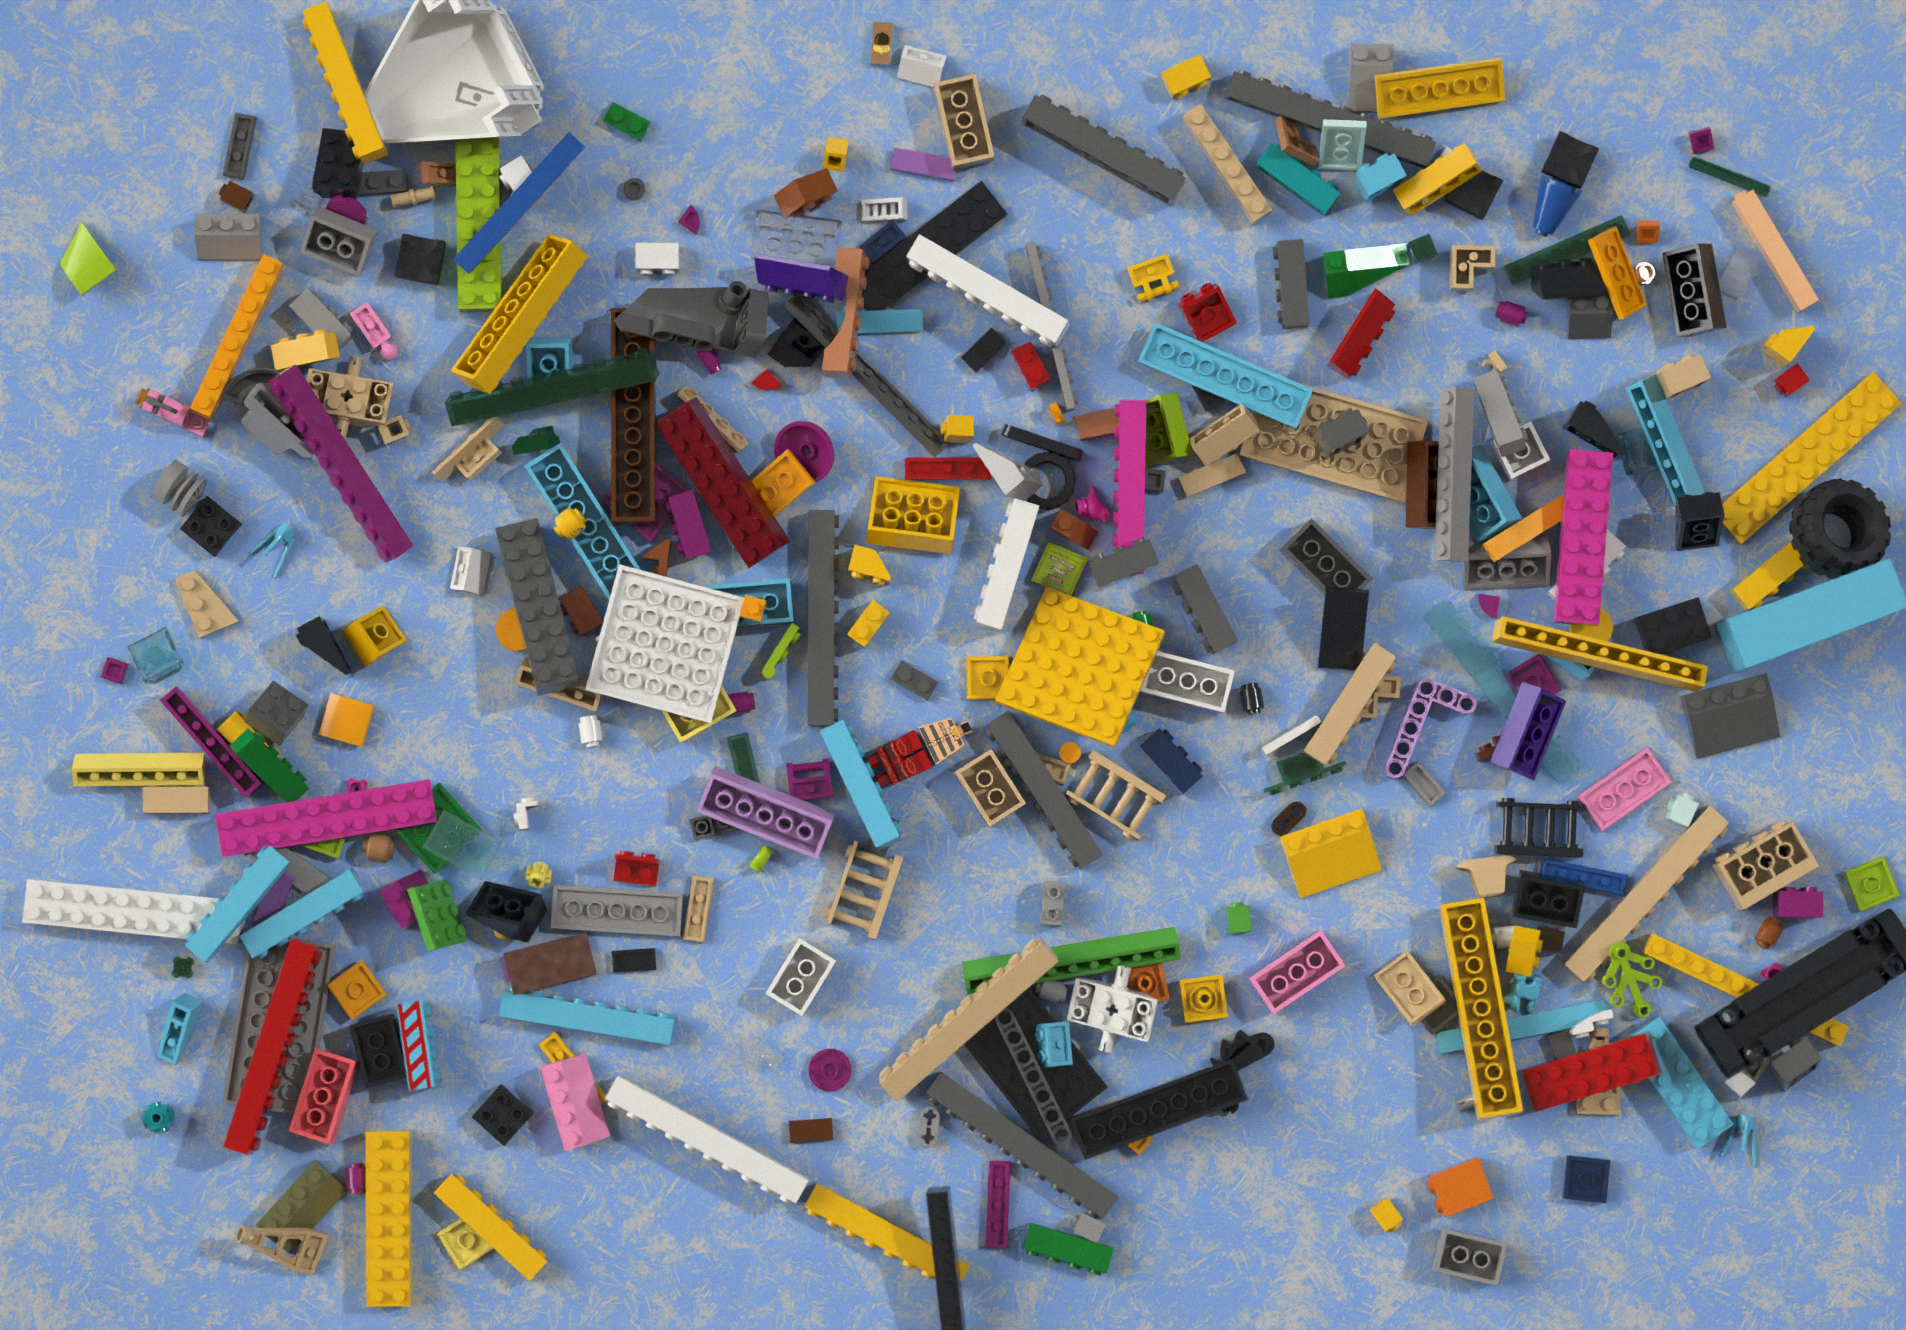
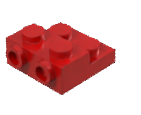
(1207, 312)

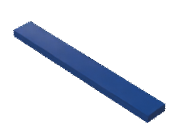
(519, 203)

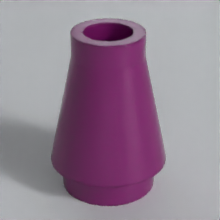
(709, 360)

